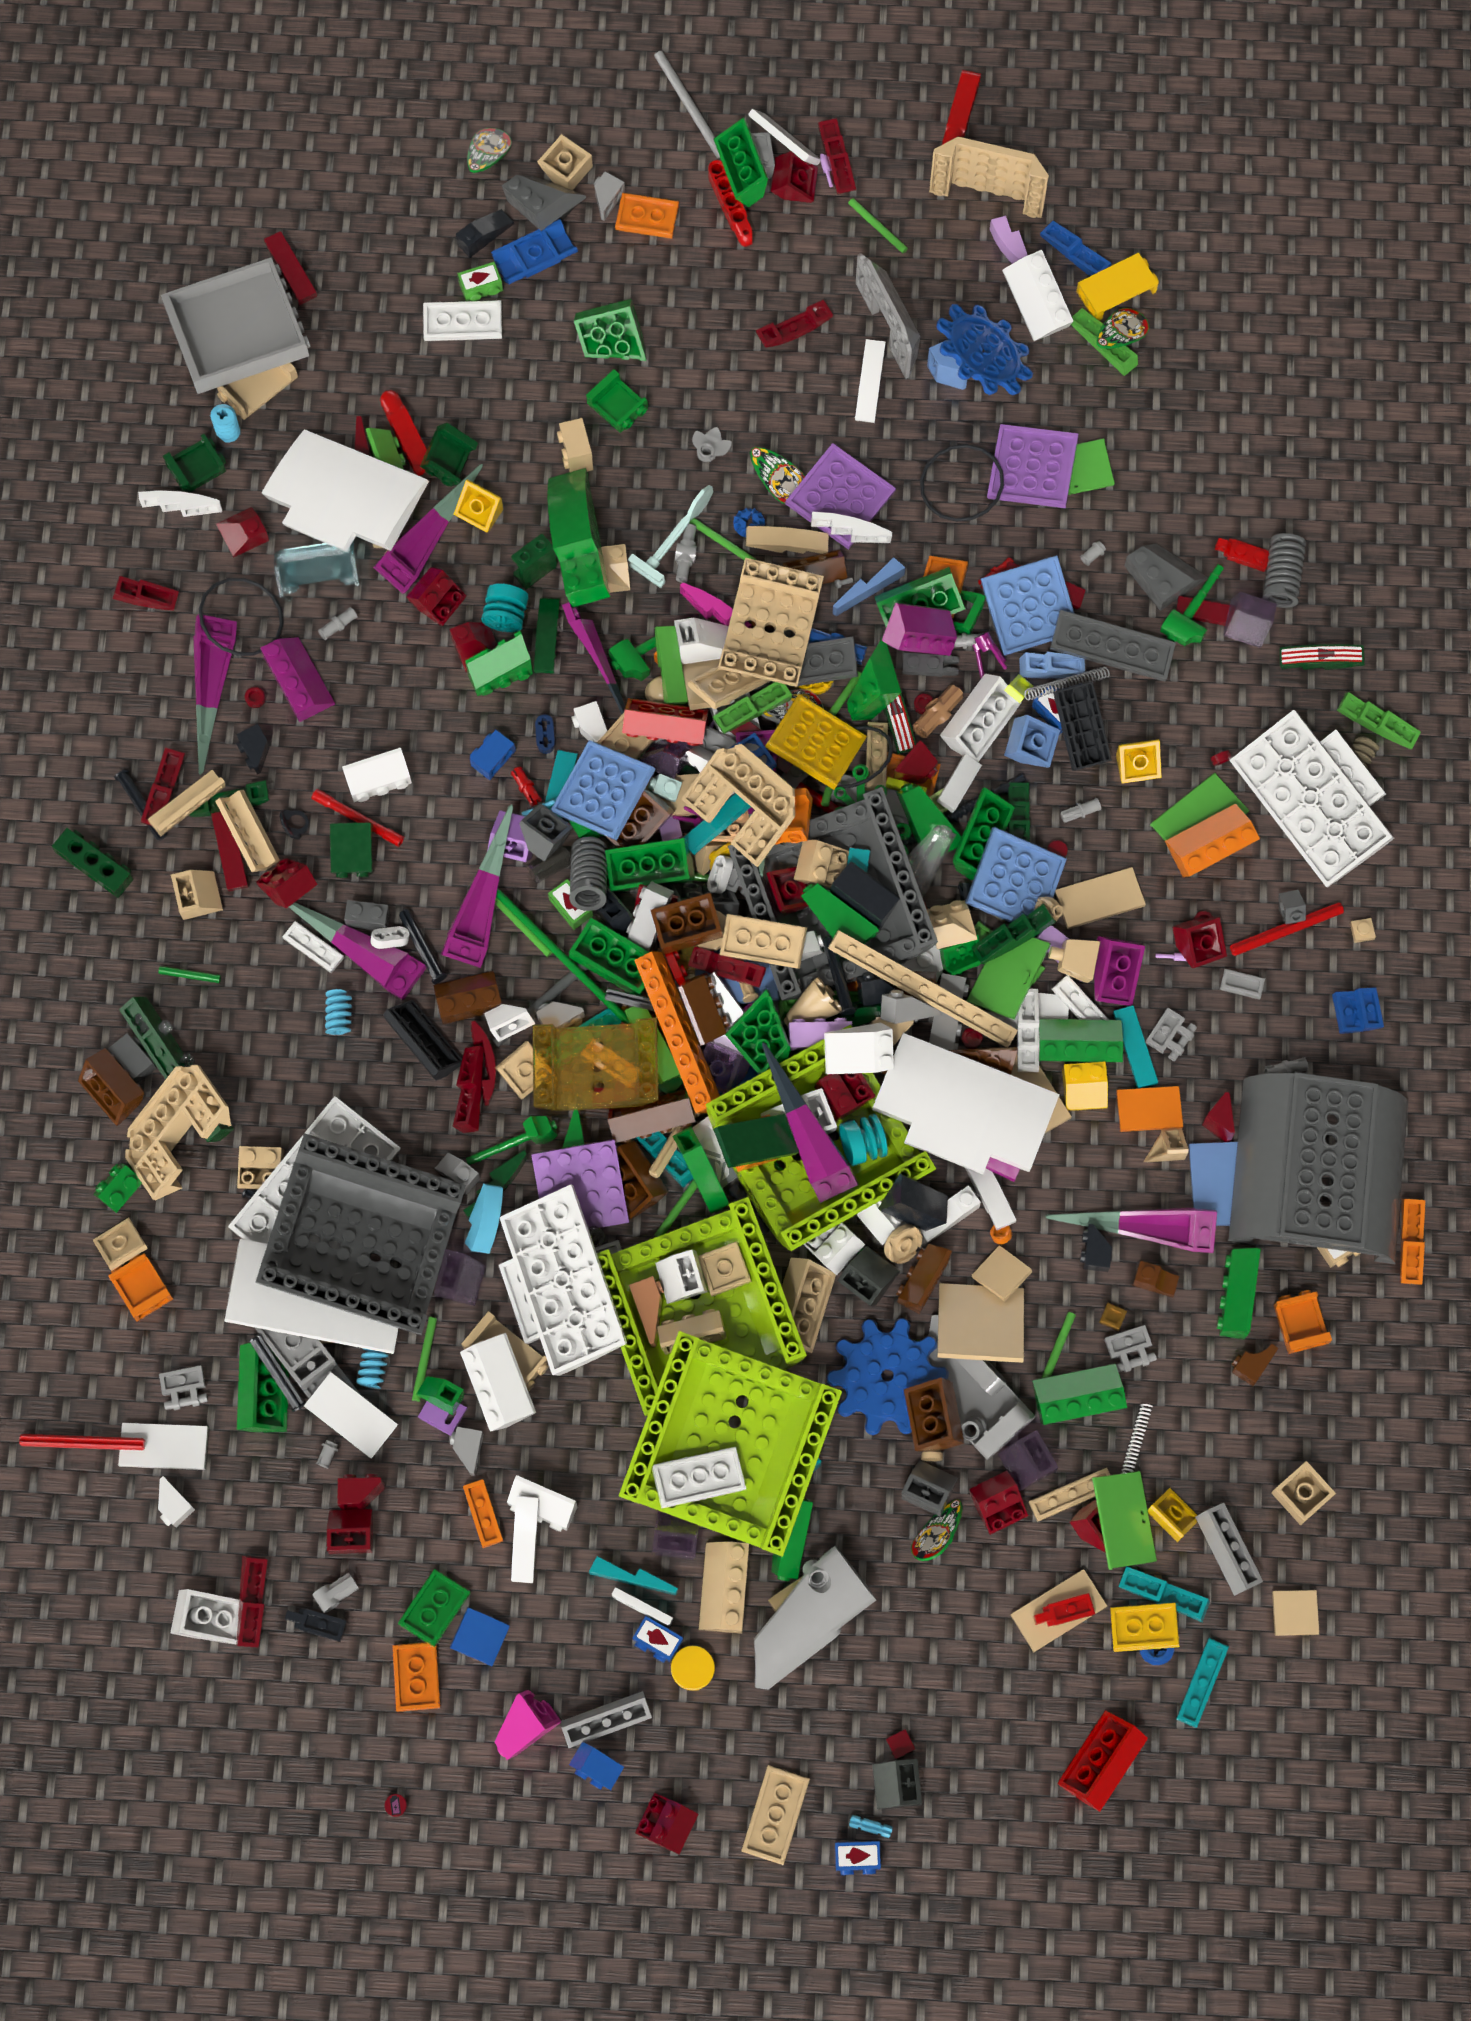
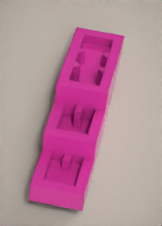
(708, 605)

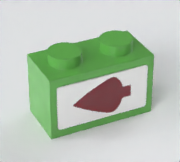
(480, 282)
(560, 899)

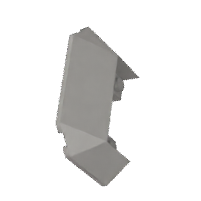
(880, 293)

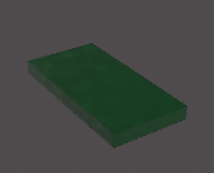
(756, 1140)

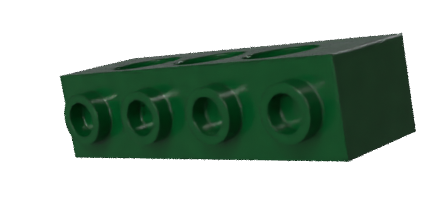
(65, 847)

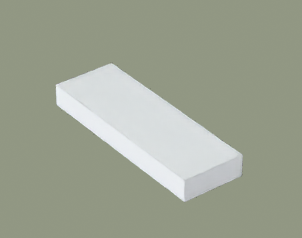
(958, 783)
(313, 947)
(1077, 1000)
(642, 1607)

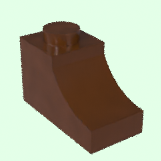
(1155, 1279)
(1251, 1366)

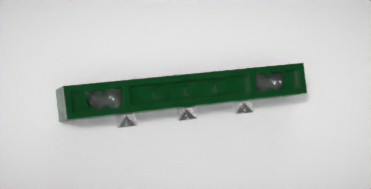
(161, 1045)

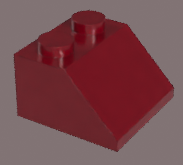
(794, 178)

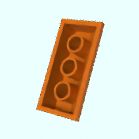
(1211, 840)

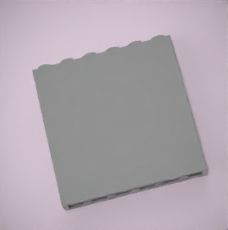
(236, 325)

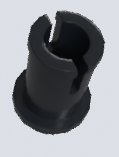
(963, 892)

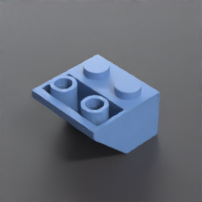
(944, 368)

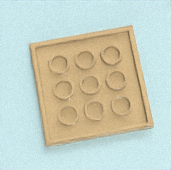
(980, 1324)

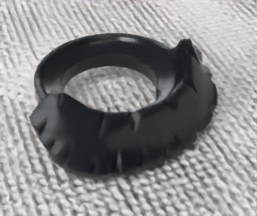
(292, 832)

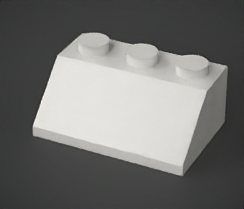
(377, 775)
(552, 1506)

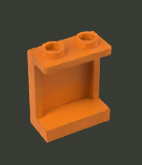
(799, 827)
(140, 1286)
(1301, 1322)

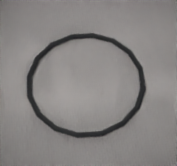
(963, 518)
(253, 583)
(881, 768)

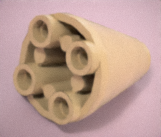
(814, 1003)

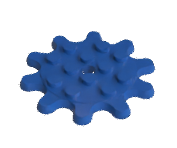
(971, 335)
(869, 1359)

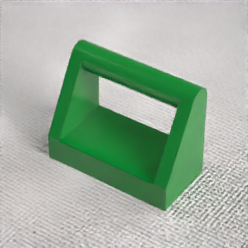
(978, 603)

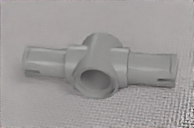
(686, 553)

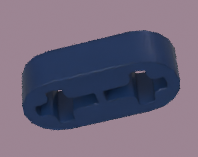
(549, 734)

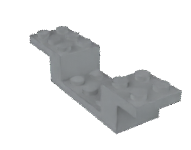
(304, 1359)

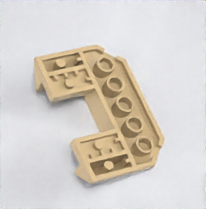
(757, 785)
(181, 1101)

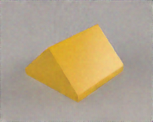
(478, 506)
(1139, 761)
(1173, 1514)

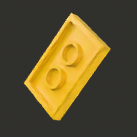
(1144, 1627)

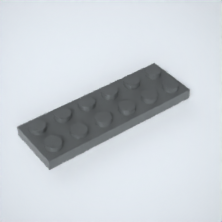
(1112, 645)
(826, 662)

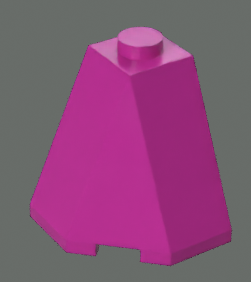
(525, 1724)

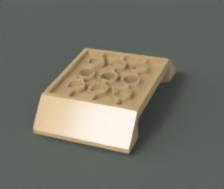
(990, 170)
(775, 598)

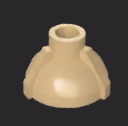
(1051, 904)

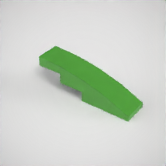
(1380, 722)

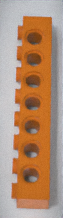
(677, 1030)

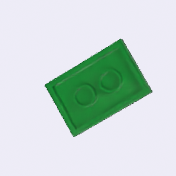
(434, 1608)

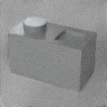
(764, 148)

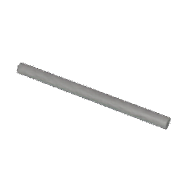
(687, 101)

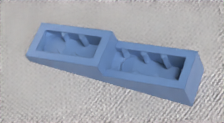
(888, 574)

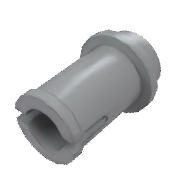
(1091, 554)
(327, 1454)

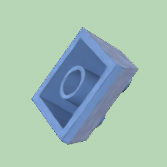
(1032, 742)

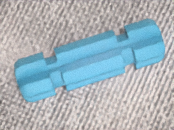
(870, 1826)

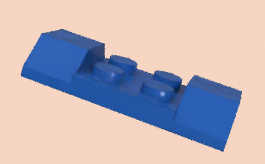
(533, 253)

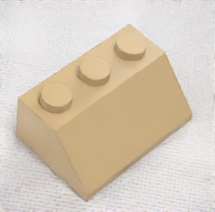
(706, 1327)

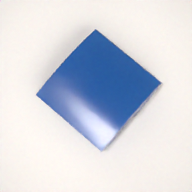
(1358, 1010)
(479, 1636)

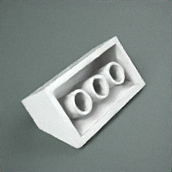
(1038, 295)
(980, 718)
(498, 1382)

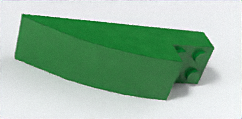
(576, 538)

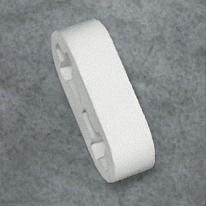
(720, 874)
(389, 937)

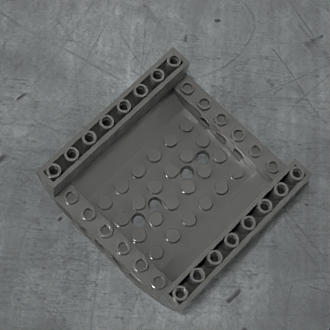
(858, 826)
(1286, 1156)
(368, 1210)

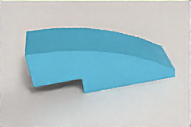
(485, 1219)

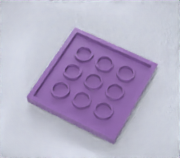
(1034, 465)
(840, 487)
(595, 1177)

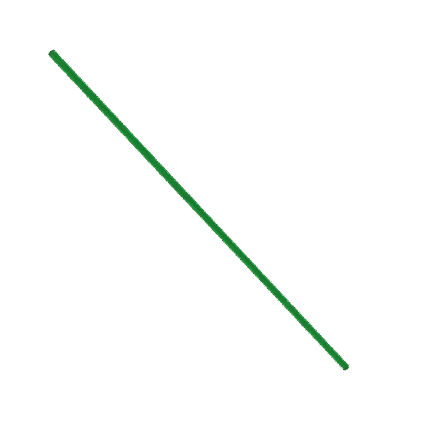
(571, 966)

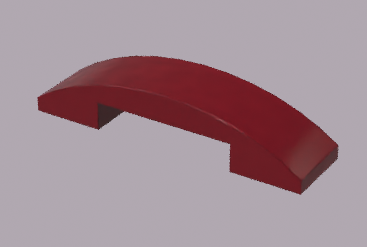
(795, 327)
(727, 967)
(480, 1039)

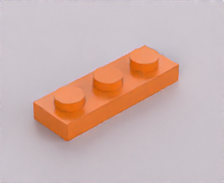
(483, 1513)

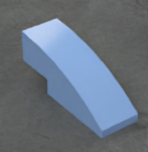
(1050, 665)

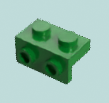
(959, 957)
(117, 1187)

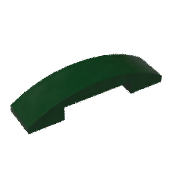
(256, 793)

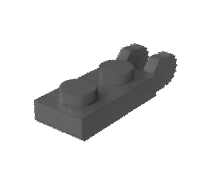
(929, 664)

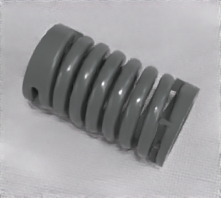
(1284, 570)
(588, 874)

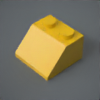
(1085, 1086)

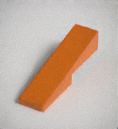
(1412, 1241)

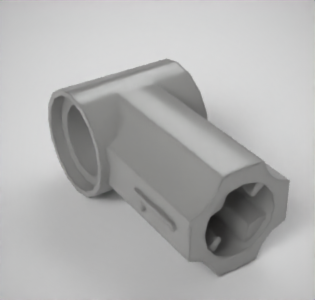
(330, 1595)

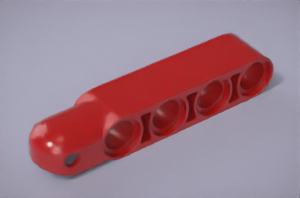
(962, 105)
(741, 229)
(404, 429)

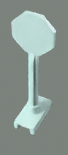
(648, 569)

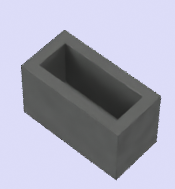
(366, 915)
(132, 1058)

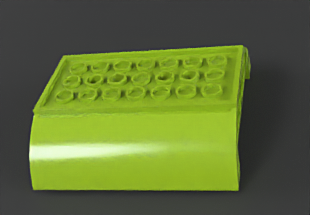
(786, 1196)
(753, 1315)
(774, 1443)

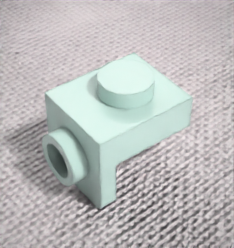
(665, 787)

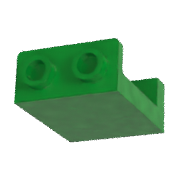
(616, 402)

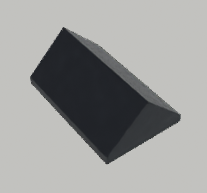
(864, 894)
(915, 1203)

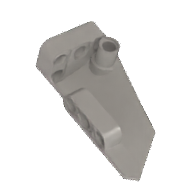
(983, 1400)
(809, 1617)

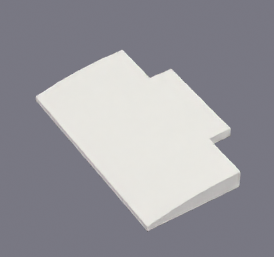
(342, 493)
(1316, 795)
(964, 1107)
(335, 1124)
(559, 1282)
(286, 1313)

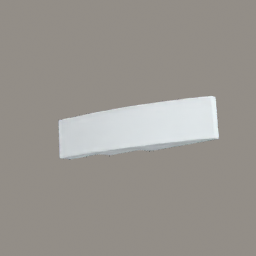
(870, 381)
(188, 503)
(845, 525)
(1028, 1033)
(992, 1198)
(524, 1539)

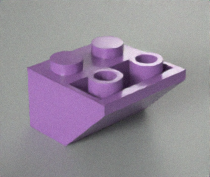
(515, 843)

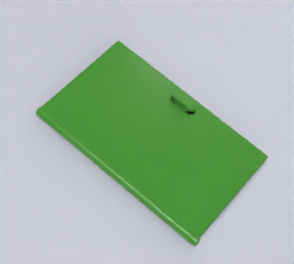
(1091, 467)
(1196, 806)
(1002, 979)
(1123, 1526)

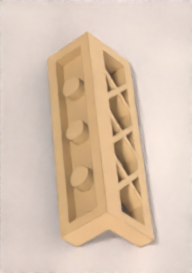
(186, 802)
(249, 830)

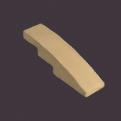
(790, 539)

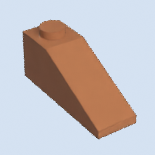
(649, 1304)

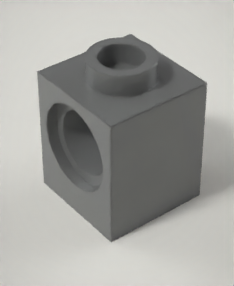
(1292, 907)

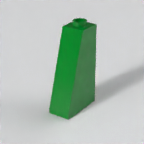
(923, 813)
(837, 915)
(701, 1170)
(789, 1565)

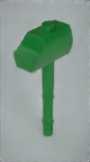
(1180, 627)
(629, 660)
(538, 1129)

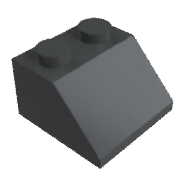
(544, 831)

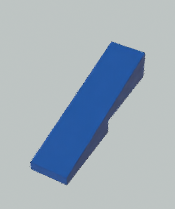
(1073, 249)

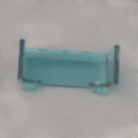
(314, 565)

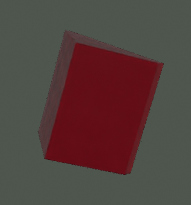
(787, 890)
(1220, 1119)

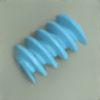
(225, 423)
(337, 1012)
(371, 1368)

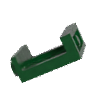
(447, 454)
(195, 464)
(534, 561)
(351, 849)

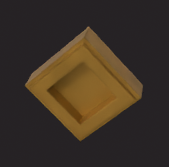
(1113, 1316)

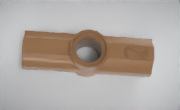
(938, 711)

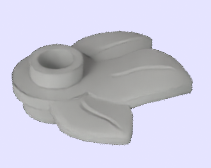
(712, 443)

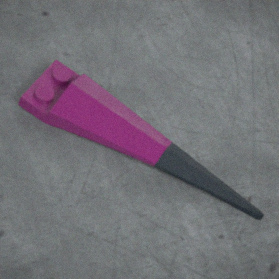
(588, 636)
(822, 1160)

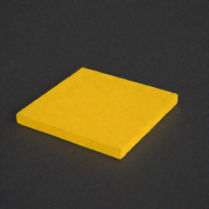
(816, 741)

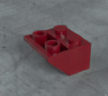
(436, 595)
(287, 882)
(845, 1093)
(358, 1492)
(998, 1502)
(350, 1531)
(666, 1823)

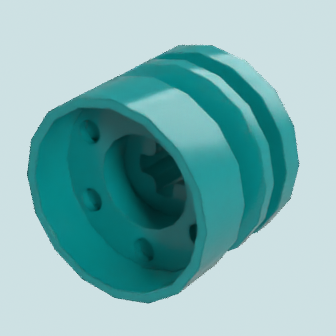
(505, 607)
(867, 1139)

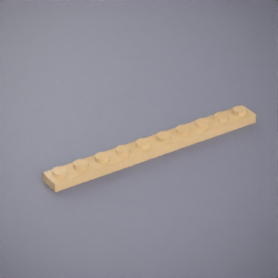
(922, 988)

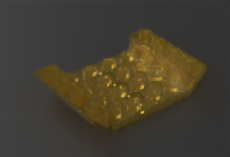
(566, 1061)

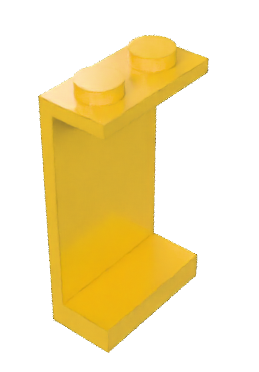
(1116, 285)

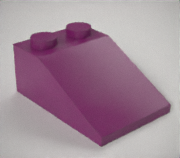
(1117, 970)

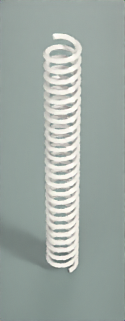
(1135, 1436)

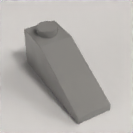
(902, 1008)

